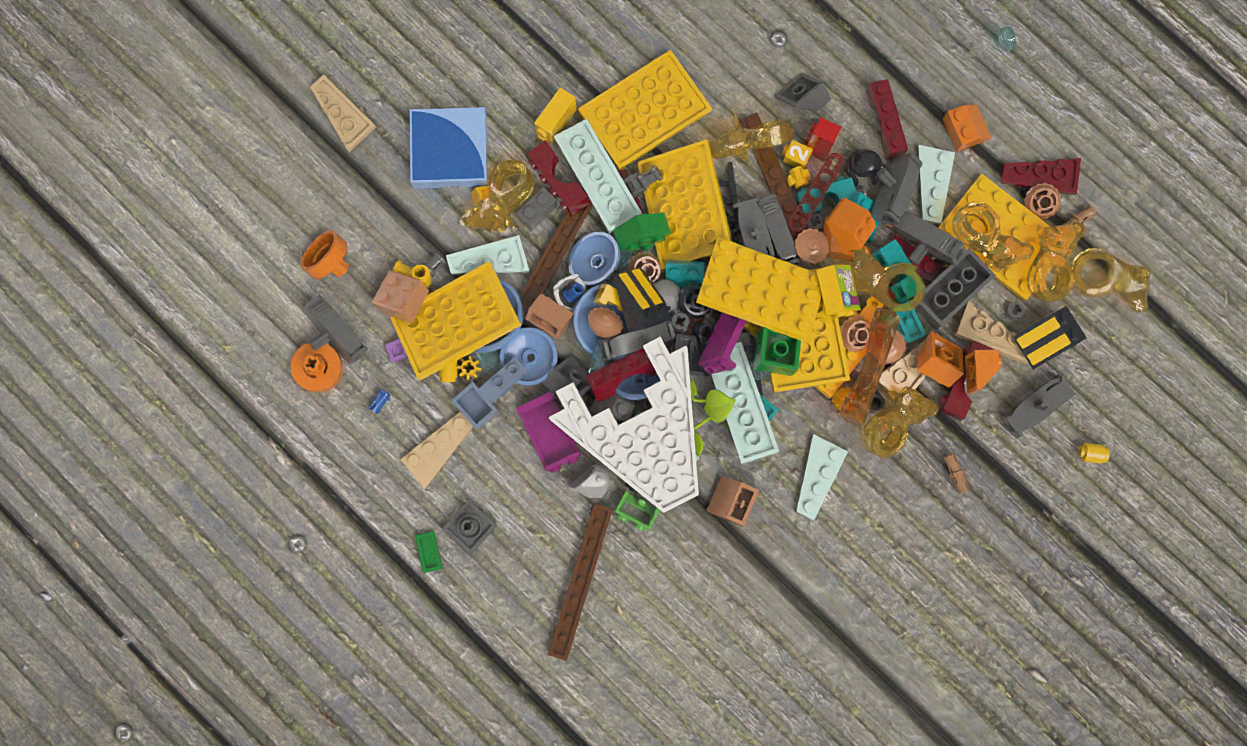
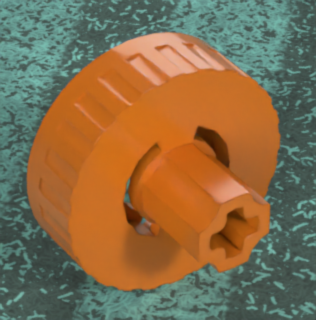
(325, 256)
(302, 365)

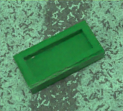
(428, 552)

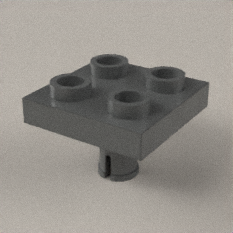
(469, 527)

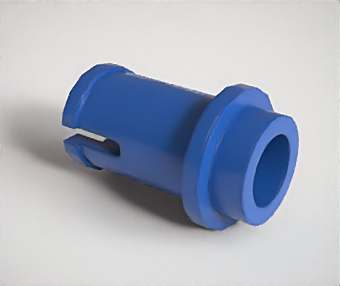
(571, 294)
(379, 401)

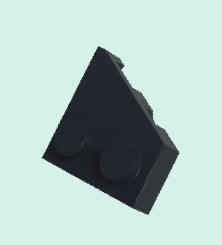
(693, 353)

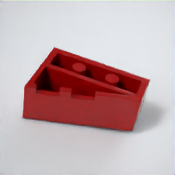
(822, 137)

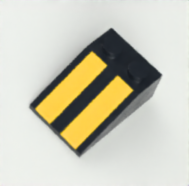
(640, 300)
(1049, 337)

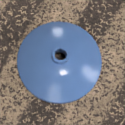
(589, 253)
(533, 342)
(634, 386)

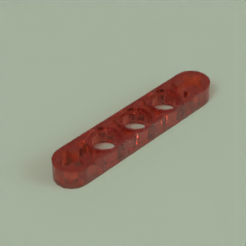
(816, 184)

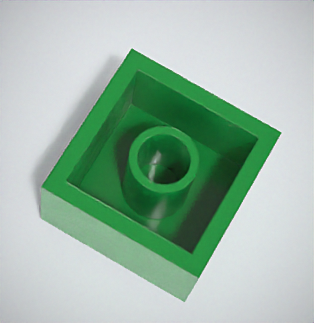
(642, 232)
(776, 353)

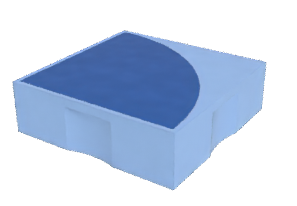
(448, 147)

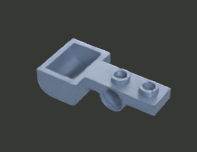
(478, 402)

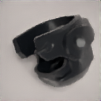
(863, 164)

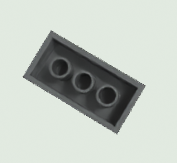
(954, 289)

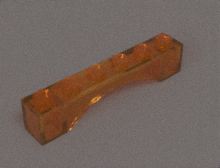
(859, 399)

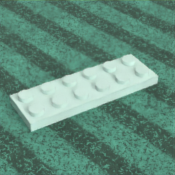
(597, 175)
(748, 417)

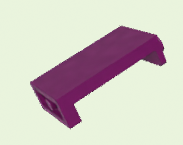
(721, 344)
(550, 441)

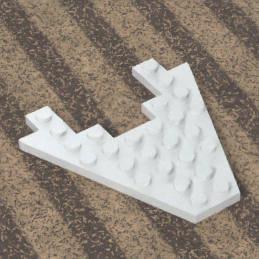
(651, 449)

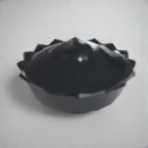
(688, 304)

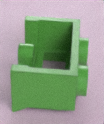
(640, 504)

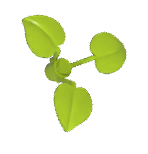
(717, 407)

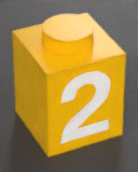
(796, 154)

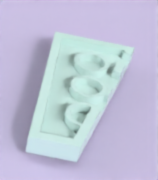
(934, 182)
(504, 255)
(821, 469)

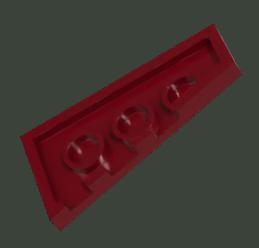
(1061, 174)

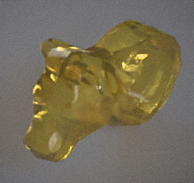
(739, 140)
(495, 211)
(1055, 245)
(999, 249)
(875, 279)
(1126, 279)
(908, 409)

